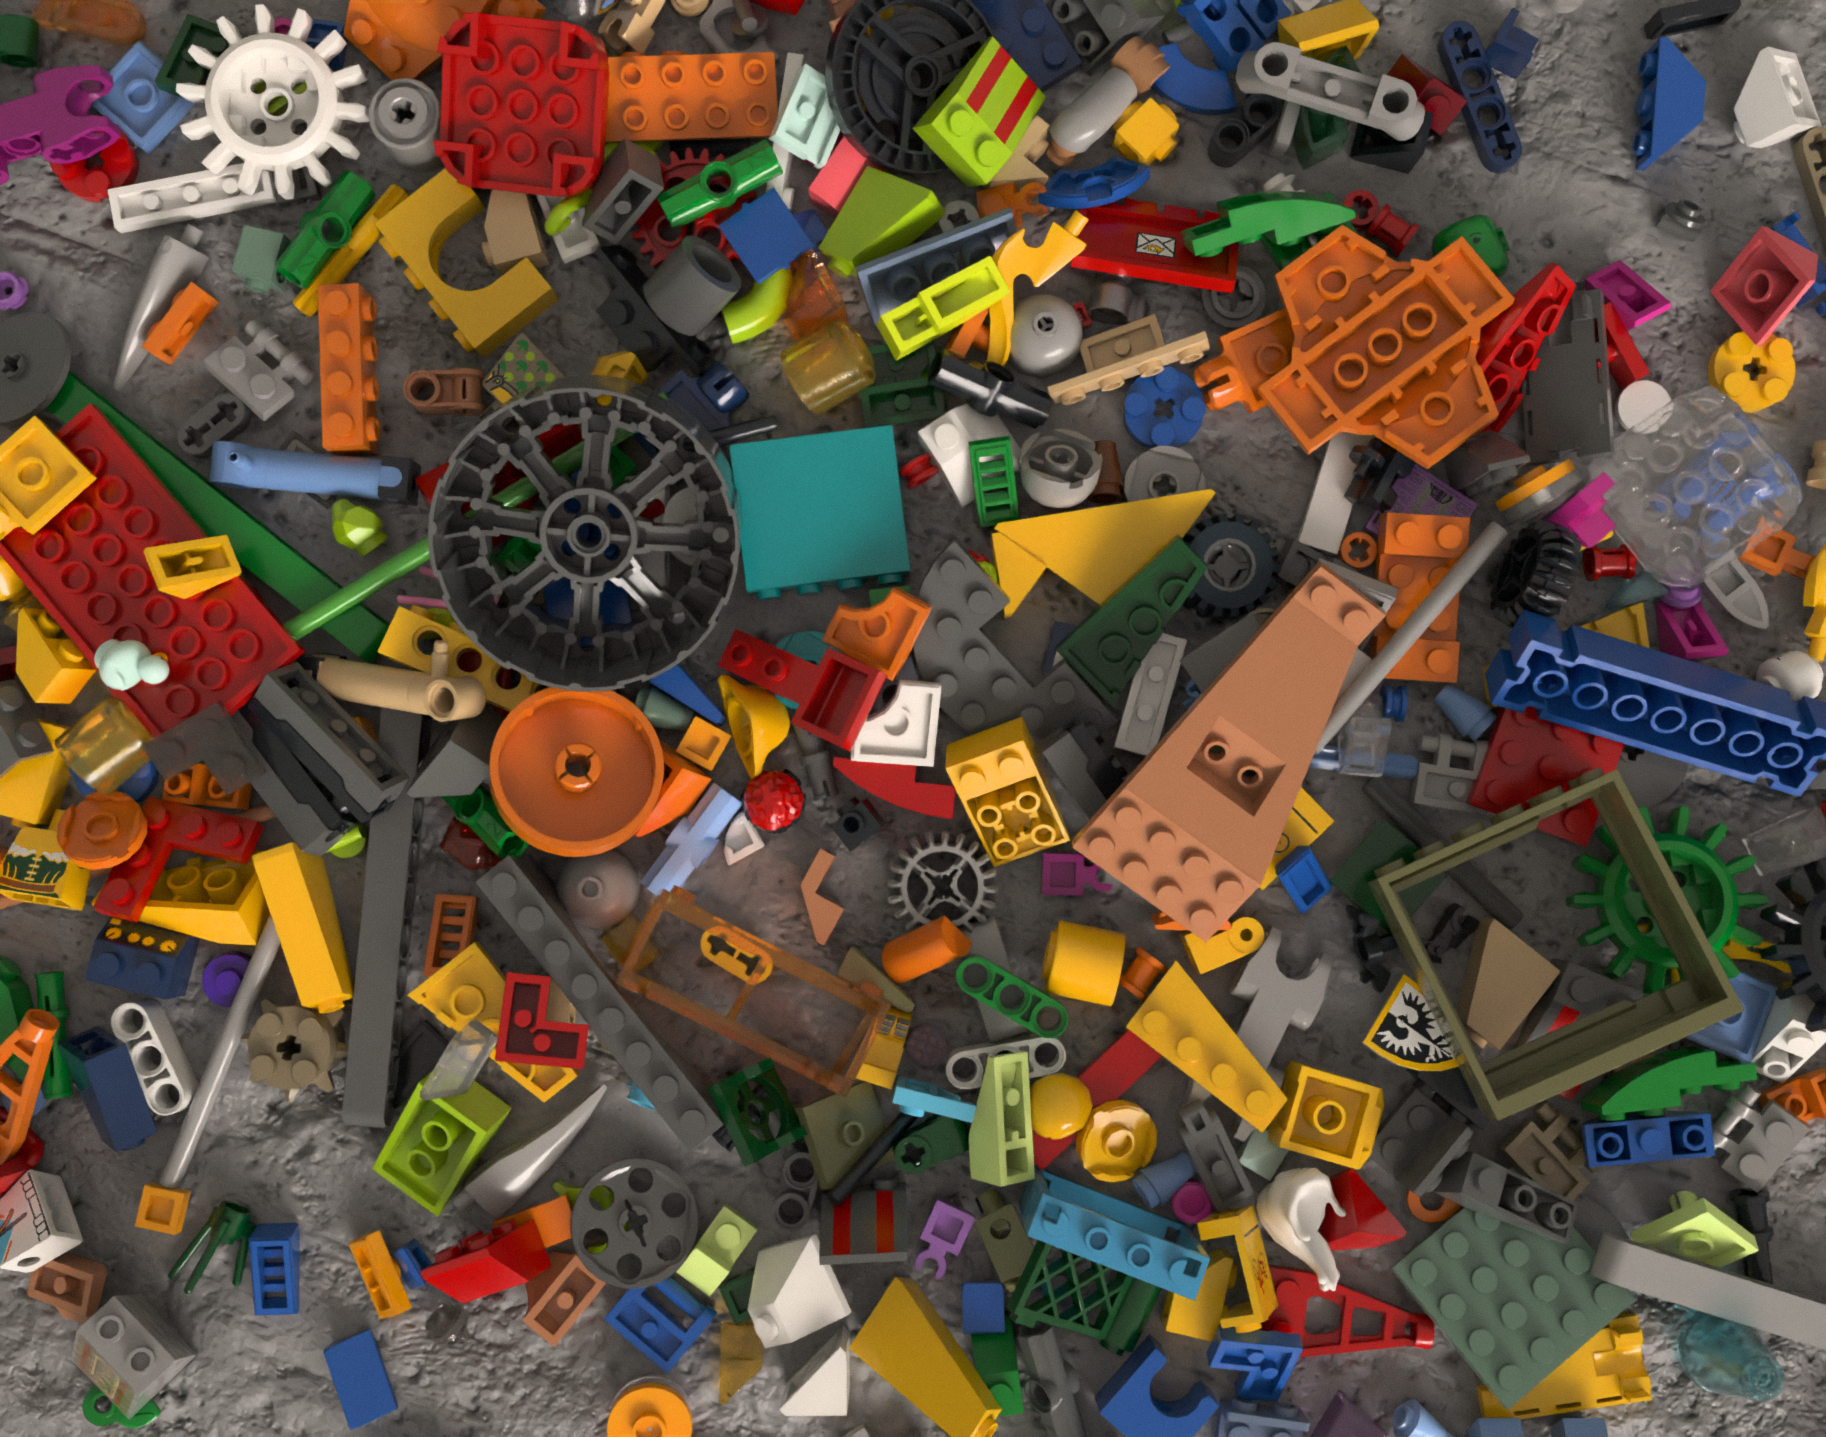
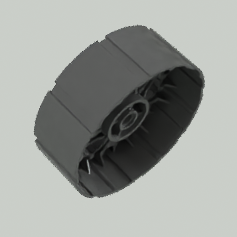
(550, 646)

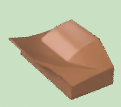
(70, 1285)
(559, 1296)

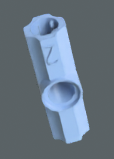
(692, 840)

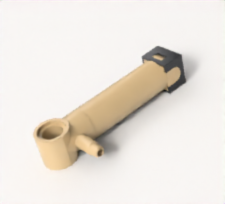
(397, 688)

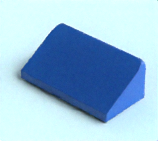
(360, 1378)

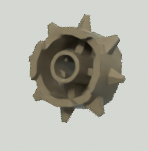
(274, 1055)

